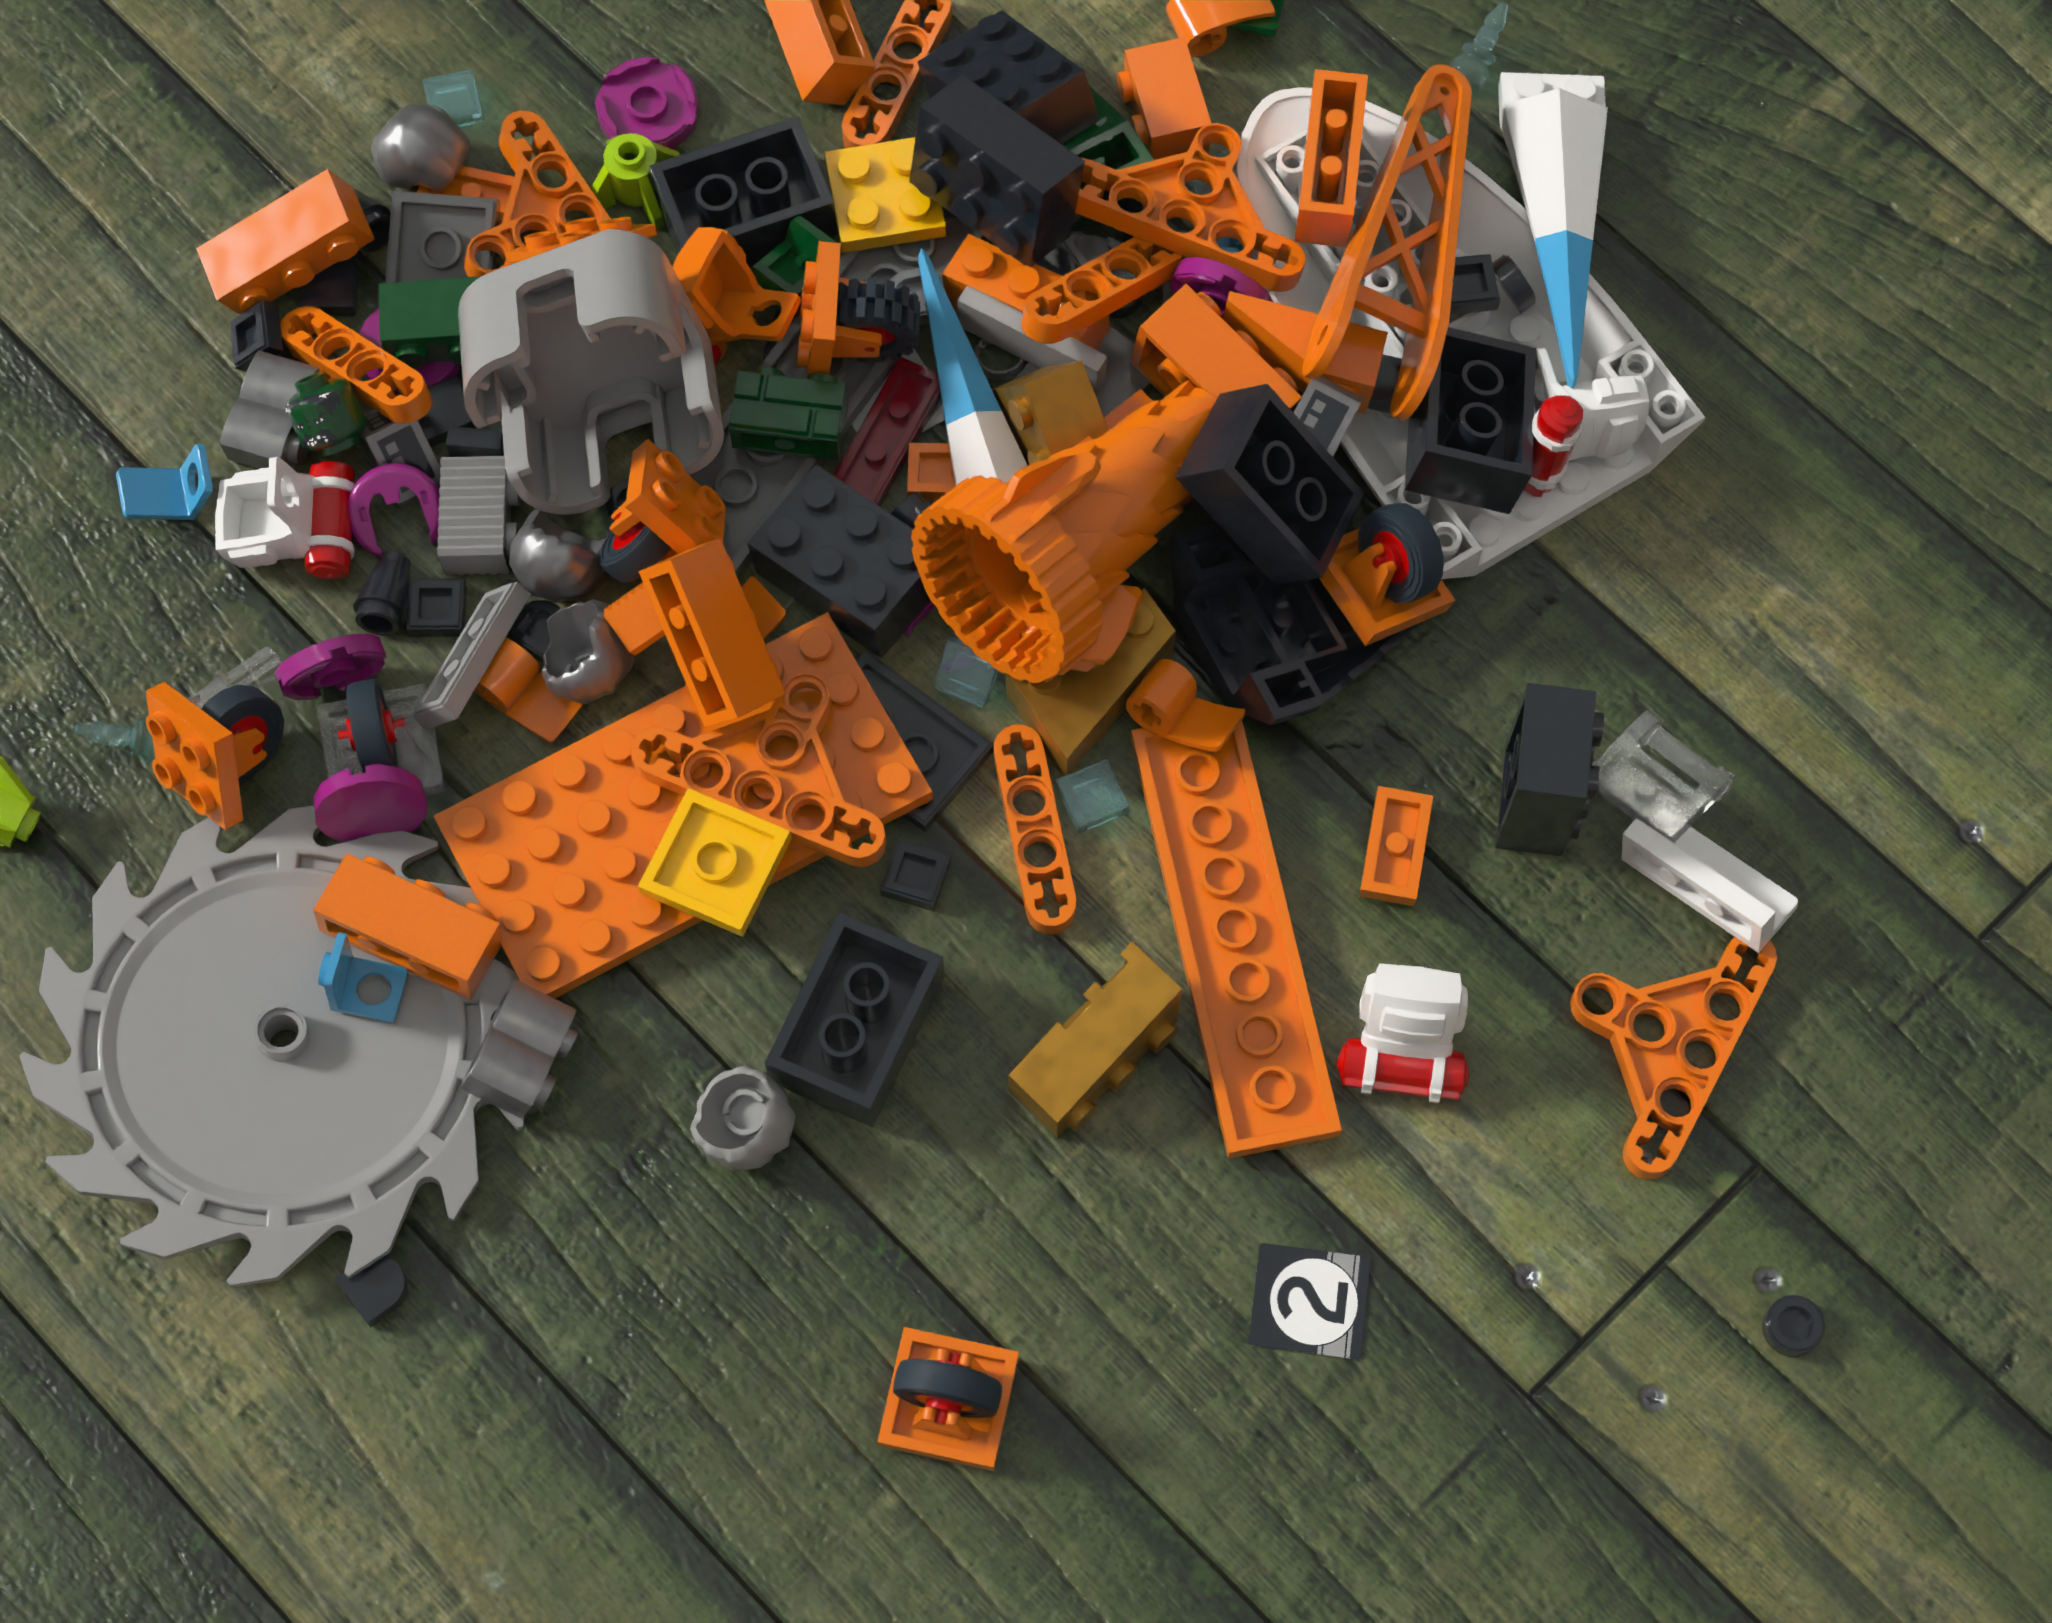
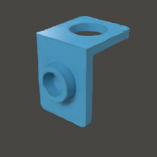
(166, 491)
(343, 973)

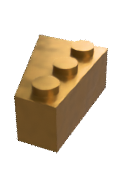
(1051, 410)
(1081, 706)
(1098, 1044)

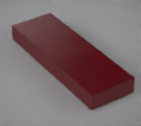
(889, 426)

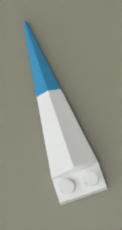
(1556, 149)
(974, 421)

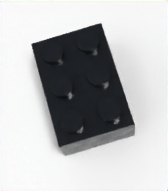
(1018, 72)
(996, 171)
(745, 187)
(1475, 424)
(1270, 484)
(842, 559)
(1549, 769)
(855, 1019)

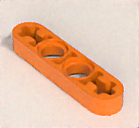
(895, 70)
(1096, 277)
(359, 360)
(1036, 828)

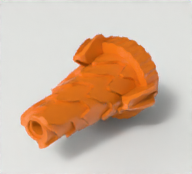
(1039, 561)

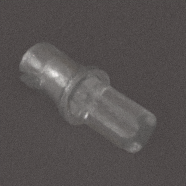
(252, 672)

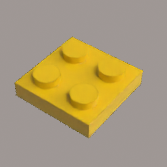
(875, 198)
(715, 862)

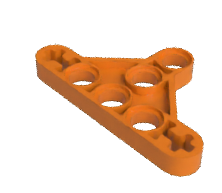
(530, 202)
(1214, 215)
(795, 781)
(1662, 1064)

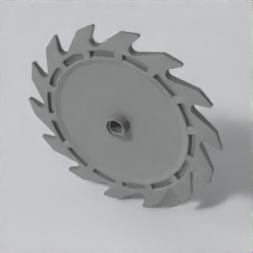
(215, 1119)

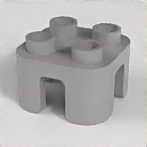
(582, 352)

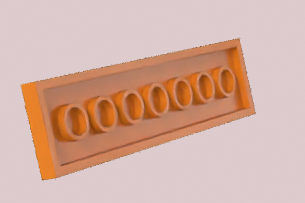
(1236, 944)

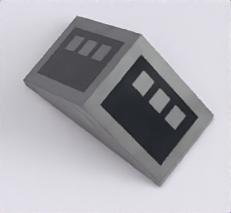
(1327, 411)
(402, 444)

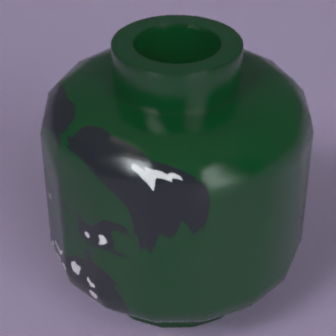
(325, 414)

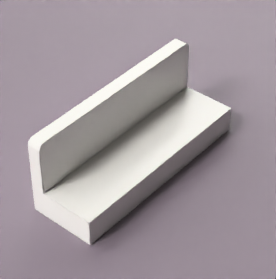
(1710, 882)

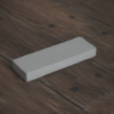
(1002, 327)
(471, 655)

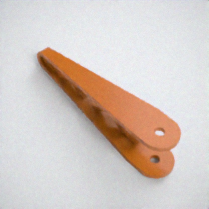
(1430, 287)

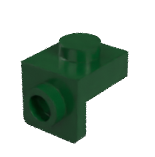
(785, 265)

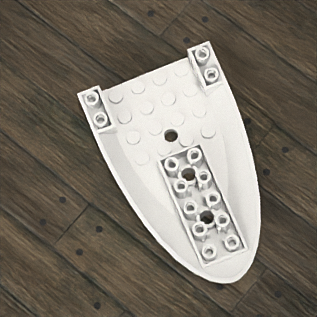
(1488, 224)

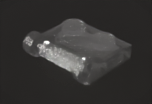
(1649, 789)

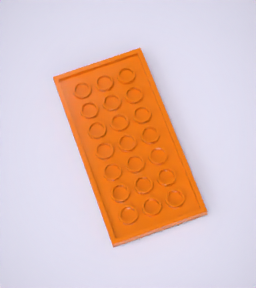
(574, 833)

